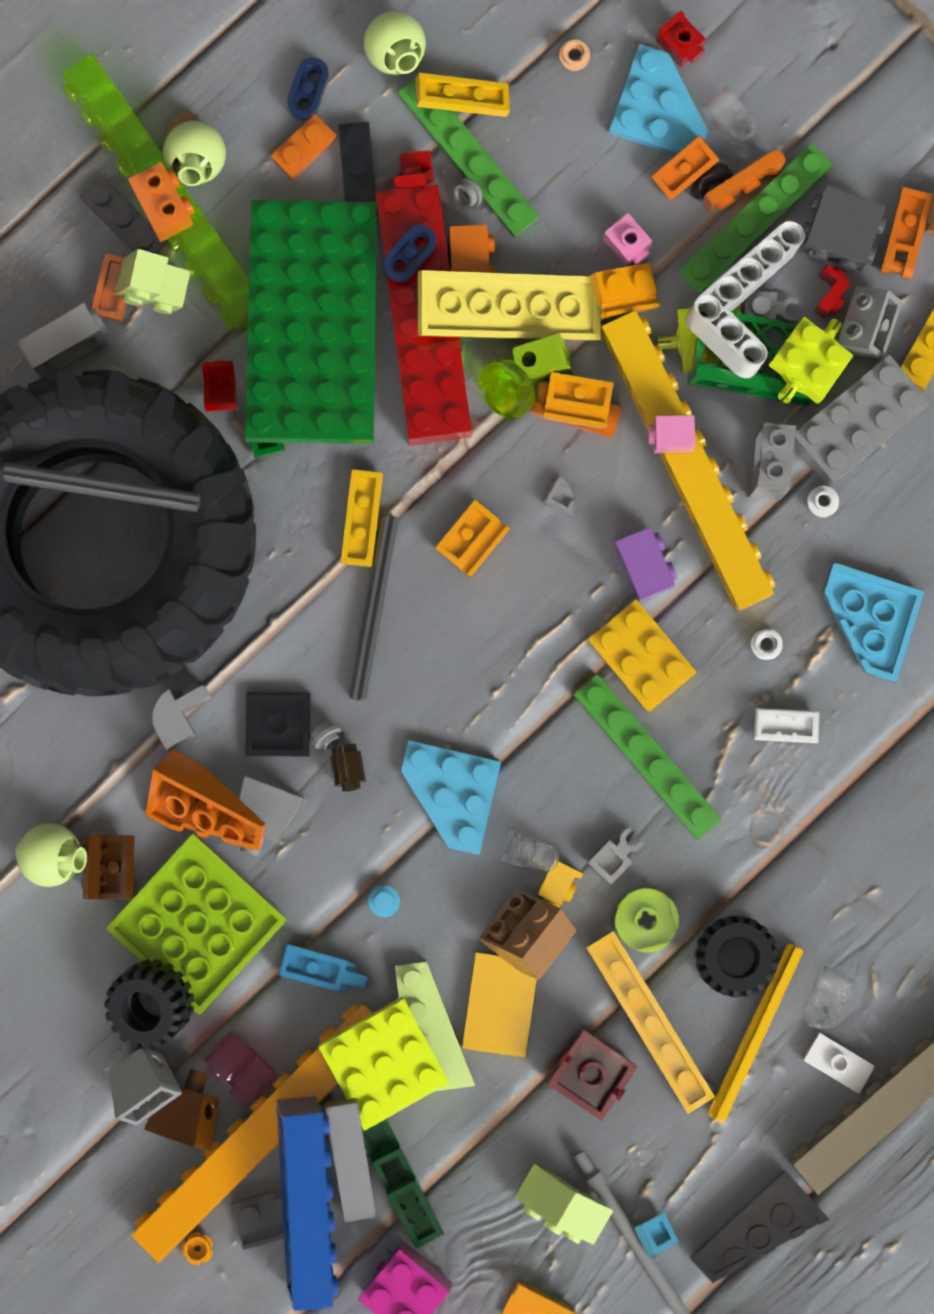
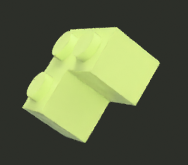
(152, 281)
(562, 1206)

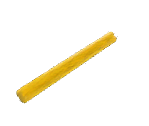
(755, 1033)

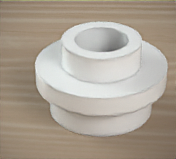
(816, 508)
(771, 635)

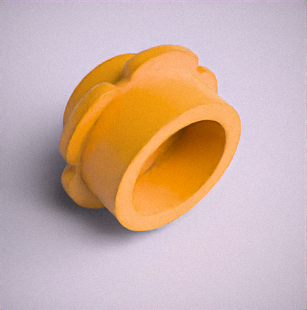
(196, 1257)

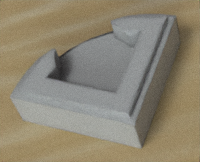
(561, 497)

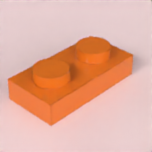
(303, 147)
(685, 167)
(105, 301)

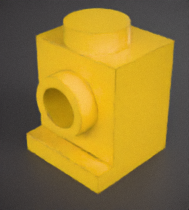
(558, 884)

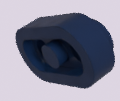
(307, 90)
(409, 254)

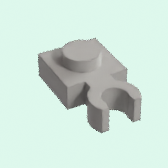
(765, 305)
(612, 859)

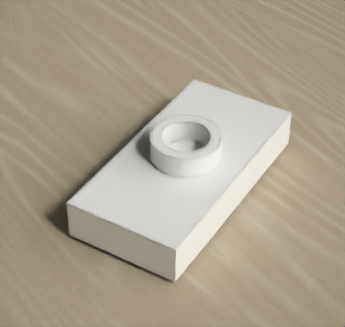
(786, 725)
(838, 1062)

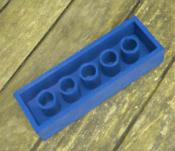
(305, 1203)

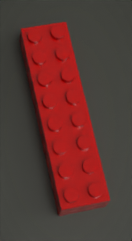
(428, 365)

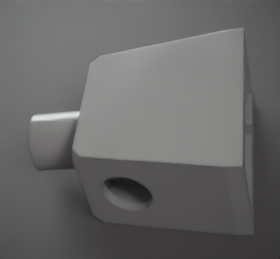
(271, 806)
(141, 1084)

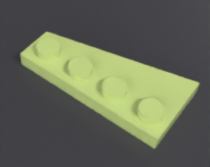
(425, 1003)

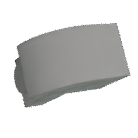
(170, 717)

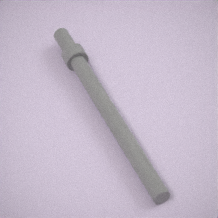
(597, 1182)

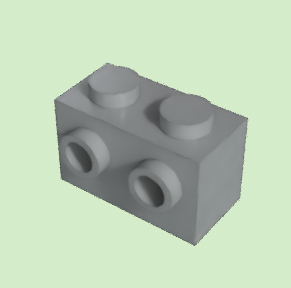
(869, 322)

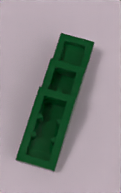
(401, 1184)

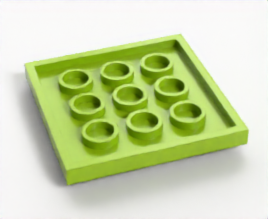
(198, 920)

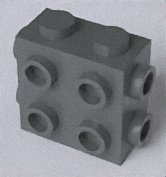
(843, 229)

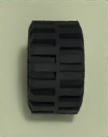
(763, 964)
(133, 1020)

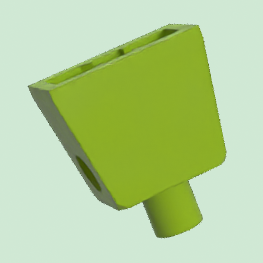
(550, 356)

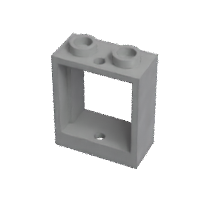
(64, 340)
(775, 453)

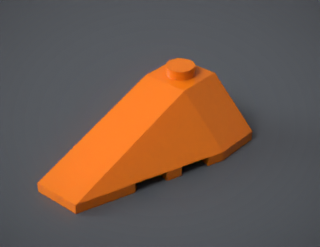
(193, 799)

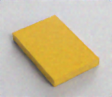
(498, 1007)

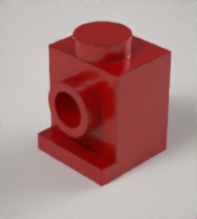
(681, 51)

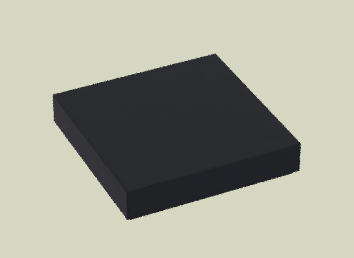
(278, 724)

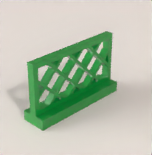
(760, 384)

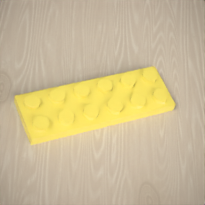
(507, 306)

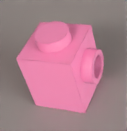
(628, 241)
(672, 434)

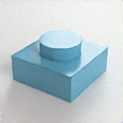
(656, 1234)

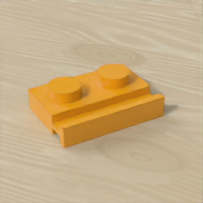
(625, 290)
(578, 400)
(472, 538)

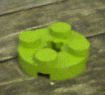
(661, 930)

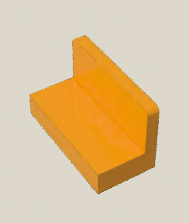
(530, 1300)

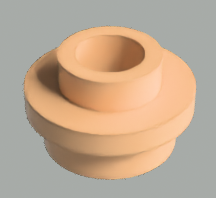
(574, 46)

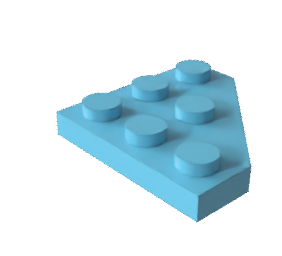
(656, 105)
(874, 617)
(453, 791)

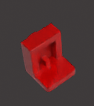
(833, 299)
(219, 386)

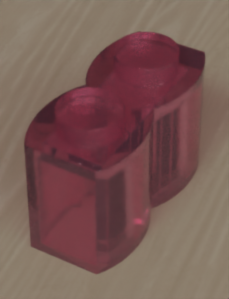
(240, 1068)

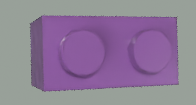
(645, 564)

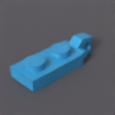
(320, 969)

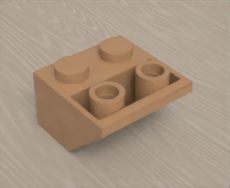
(528, 933)

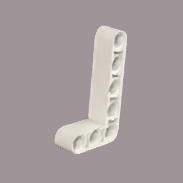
(738, 289)

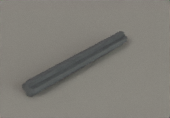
(101, 487)
(373, 608)

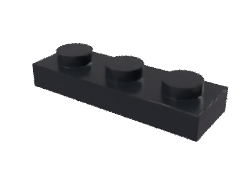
(357, 162)
(121, 217)

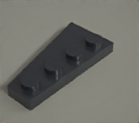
(764, 1223)

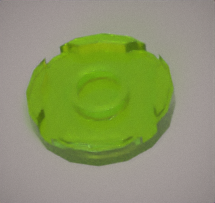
(507, 389)

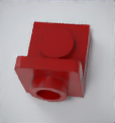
(415, 170)

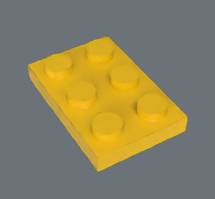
(641, 656)

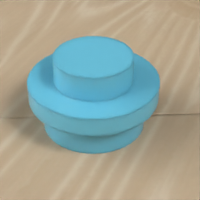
(384, 901)

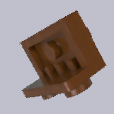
(108, 867)

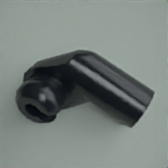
(717, 173)

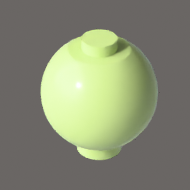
(394, 43)
(194, 152)
(50, 855)

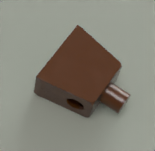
(189, 1116)

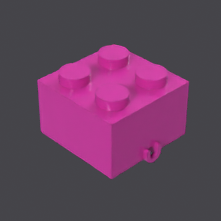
(405, 1285)

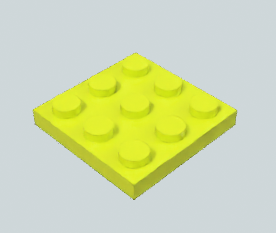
(383, 1062)

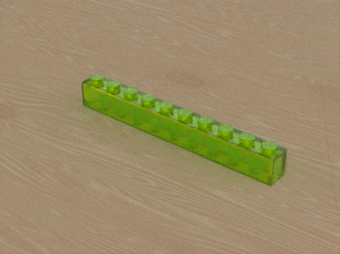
(137, 152)

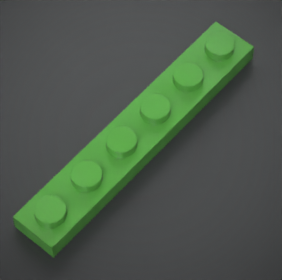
(473, 163)
(755, 219)
(647, 757)

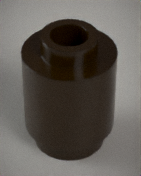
(347, 767)

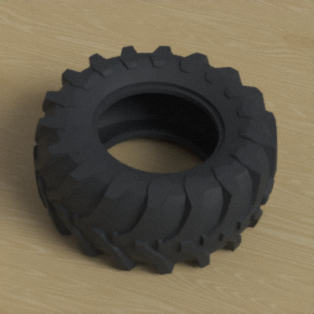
(206, 554)

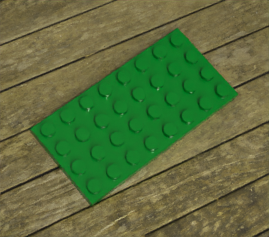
(311, 322)

